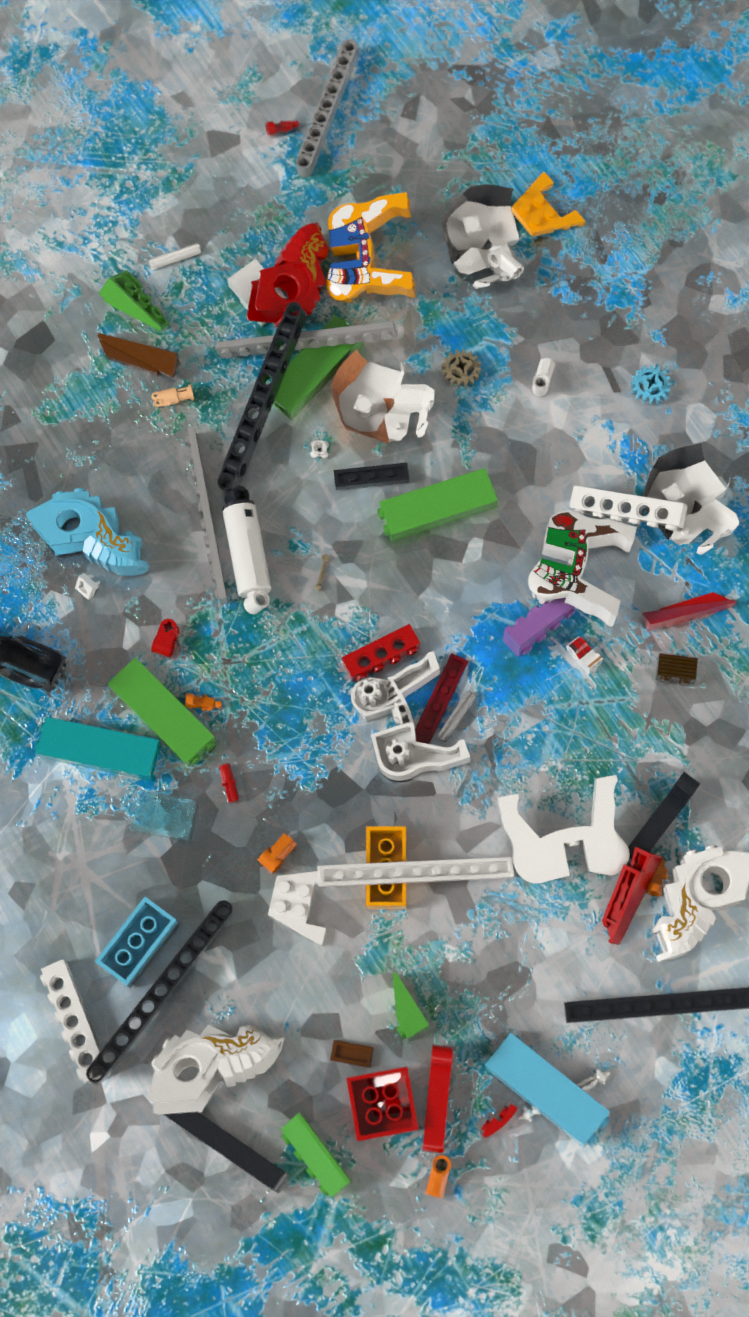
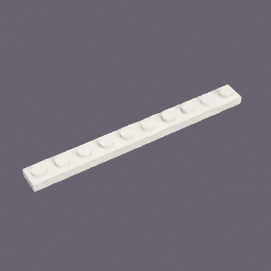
(414, 872)

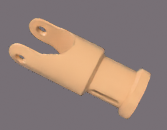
(172, 396)

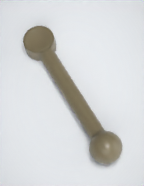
(325, 558)

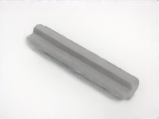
(456, 716)

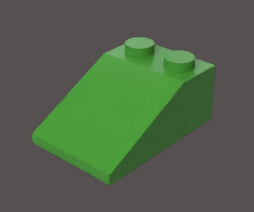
(409, 1017)

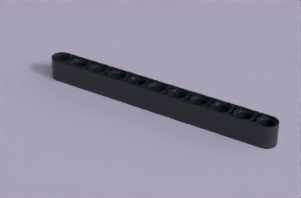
(152, 997)

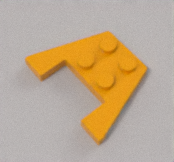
(537, 213)

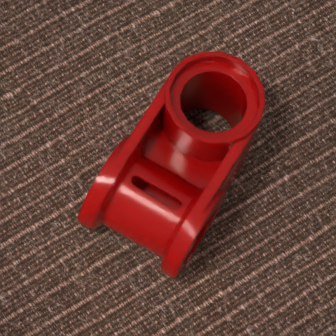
(165, 641)

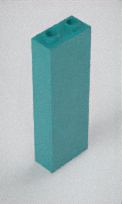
(98, 748)

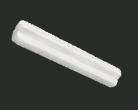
(175, 256)

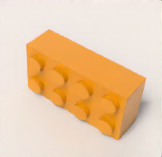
(386, 845)

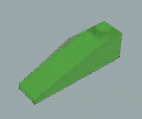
(125, 294)

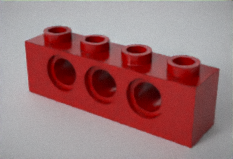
(386, 644)

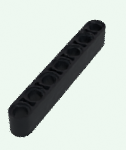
(232, 1149)

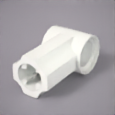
(503, 258)
(543, 376)

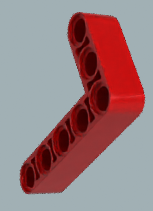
(437, 1098)

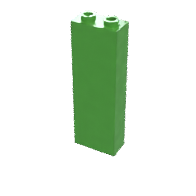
(311, 372)
(437, 504)
(162, 713)

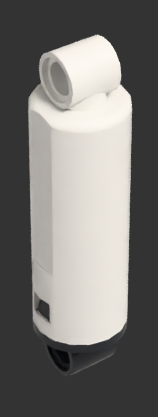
(246, 549)

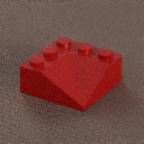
(382, 1104)

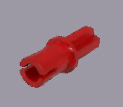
(228, 783)

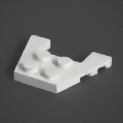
(292, 904)

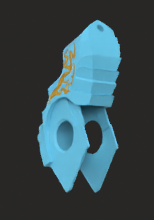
(96, 535)

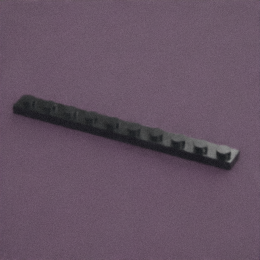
(656, 1005)

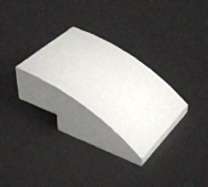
(241, 283)

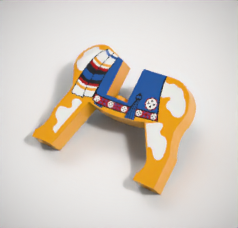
(350, 234)

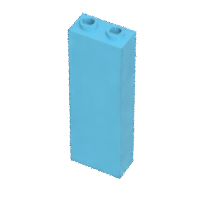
(548, 1091)

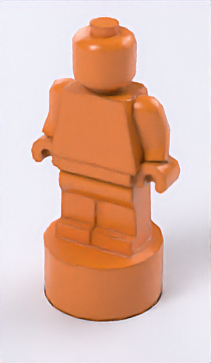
(204, 702)
(655, 886)

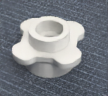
(319, 444)

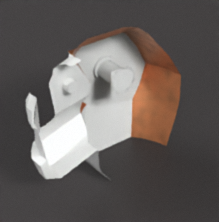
(376, 401)

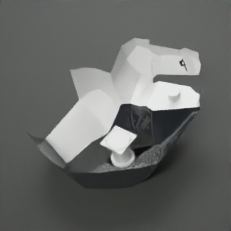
(477, 226)
(688, 479)

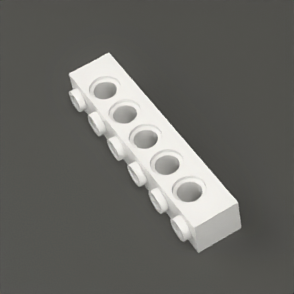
(582, 495)
(50, 975)

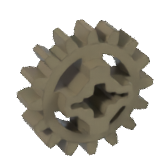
(467, 364)

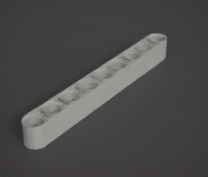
(336, 84)

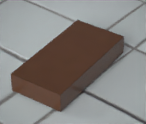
(351, 1053)

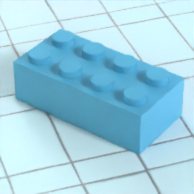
(137, 942)

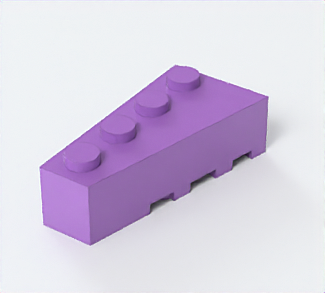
(536, 625)

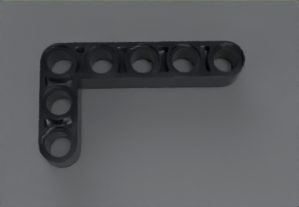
(664, 814)

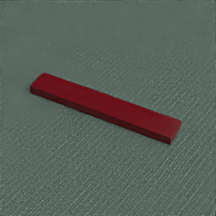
(440, 698)

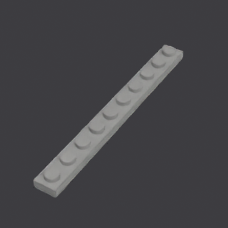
(311, 339)
(207, 522)

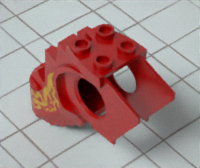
(296, 272)

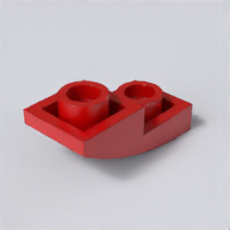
(494, 1125)

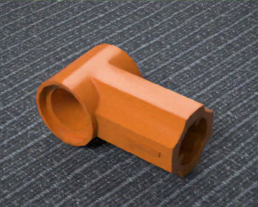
(274, 857)
(438, 1178)

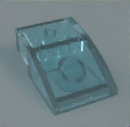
(162, 815)

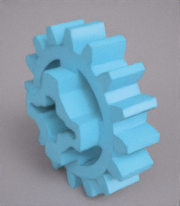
(659, 389)

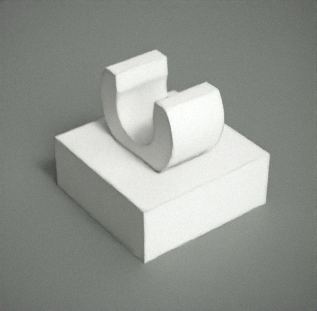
(86, 585)

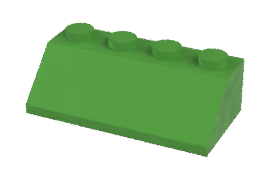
(316, 1155)

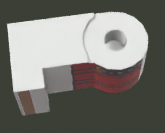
(584, 655)

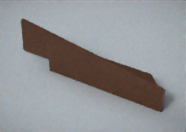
(139, 355)

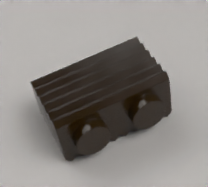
(676, 669)

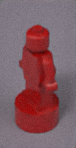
(272, 128)

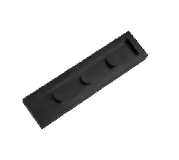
(371, 476)

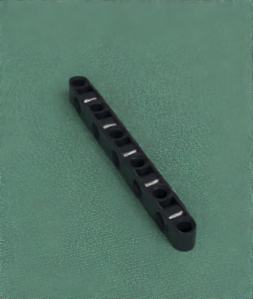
(262, 397)

